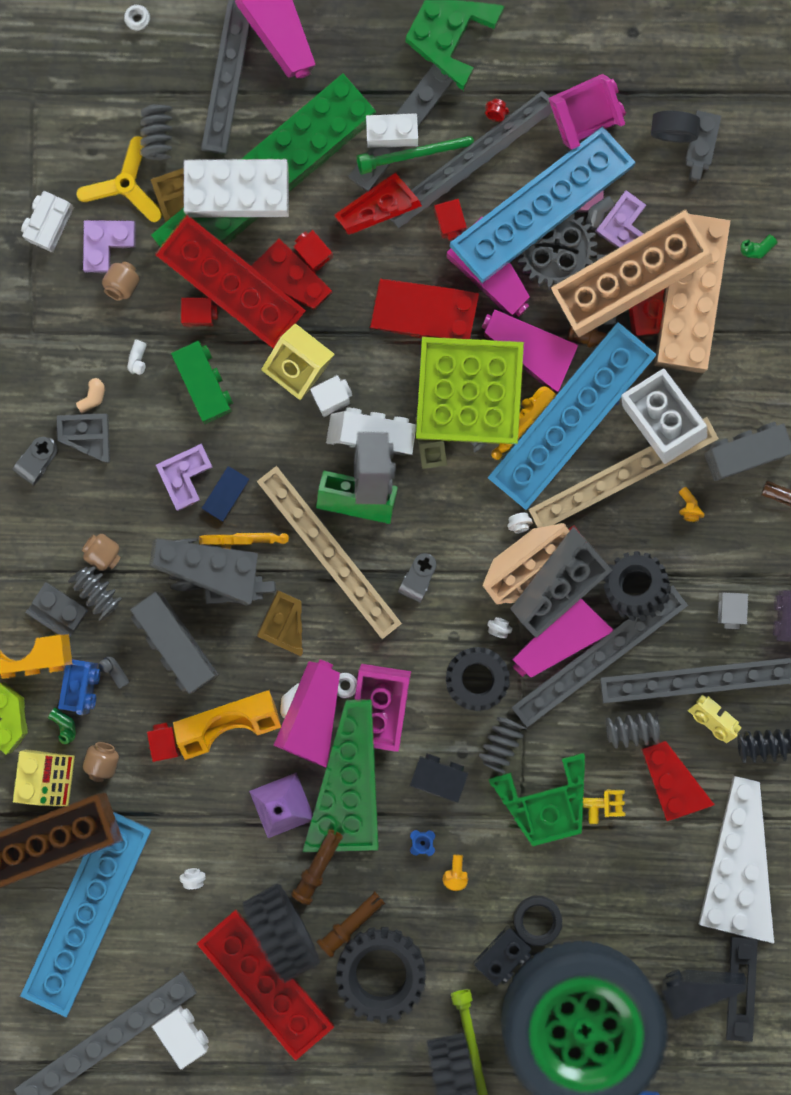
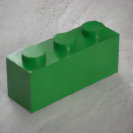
(202, 381)
(337, 495)

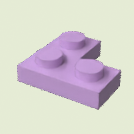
(617, 225)
(100, 237)
(177, 474)

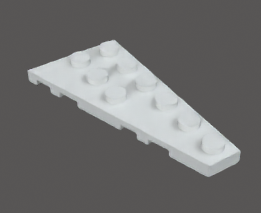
(738, 881)

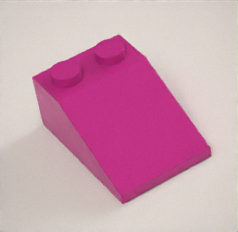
(389, 695)

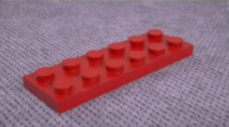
(229, 281)
(280, 1005)

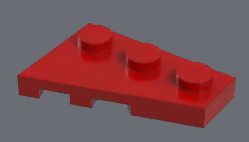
(377, 205)
(291, 275)
(647, 315)
(673, 783)

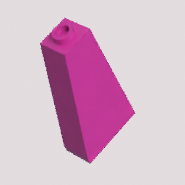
(281, 32)
(502, 288)
(544, 354)
(566, 636)
(311, 715)

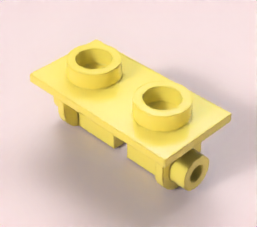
(723, 727)

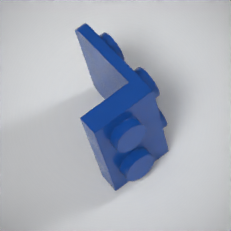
(79, 686)

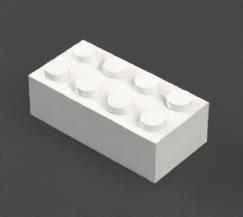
(236, 188)

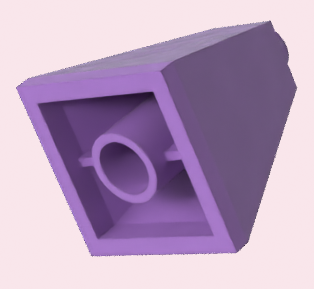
(288, 794)

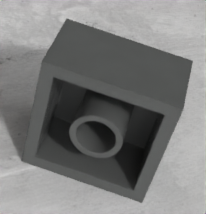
(373, 468)

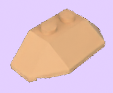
(520, 563)

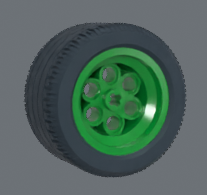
(573, 975)

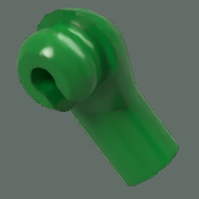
(758, 250)
(66, 725)

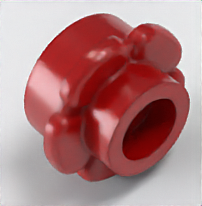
(496, 110)

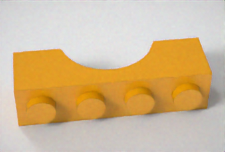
(48, 652)
(198, 732)

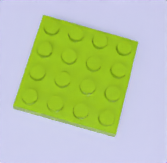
(469, 390)

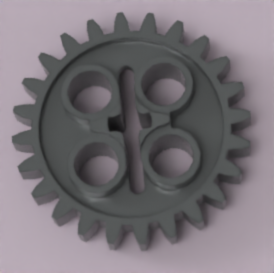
(552, 271)

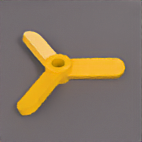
(132, 192)

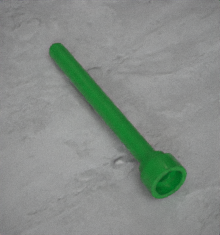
(367, 162)

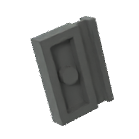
(57, 610)

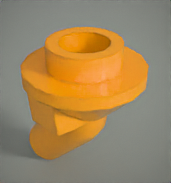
(691, 511)
(455, 878)

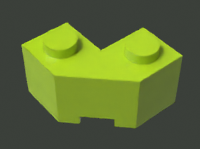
(13, 723)

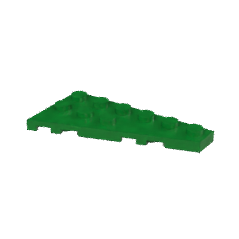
(349, 785)

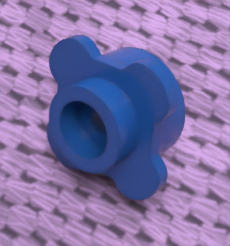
(417, 837)

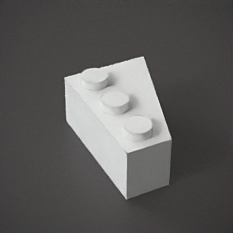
(346, 424)

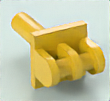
(594, 804)

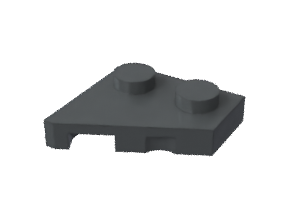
(86, 433)

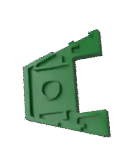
(440, 29)
(548, 813)

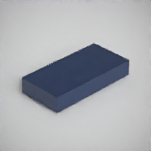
(225, 493)

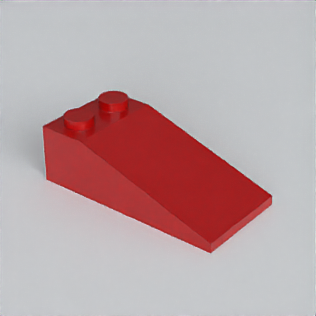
(423, 310)

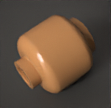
(120, 281)
(101, 552)
(100, 761)

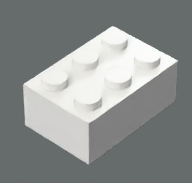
(664, 416)

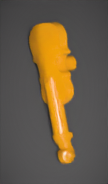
(532, 409)
(226, 541)

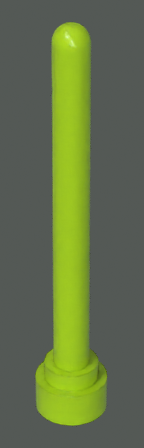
(462, 1000)

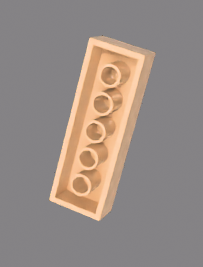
(632, 273)
(692, 305)

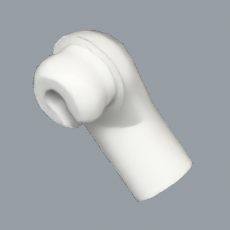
(136, 354)
(287, 699)

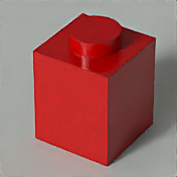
(450, 219)
(312, 250)
(198, 312)
(163, 742)

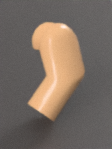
(94, 396)

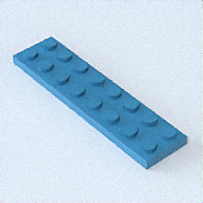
(542, 204)
(572, 415)
(84, 920)

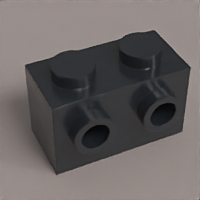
(439, 778)
(502, 956)

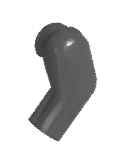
(597, 211)
(110, 665)

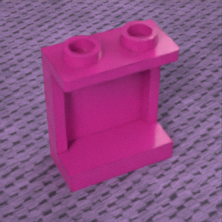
(586, 109)

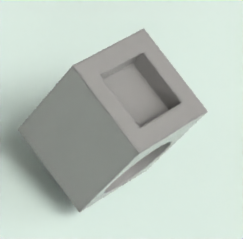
(732, 609)

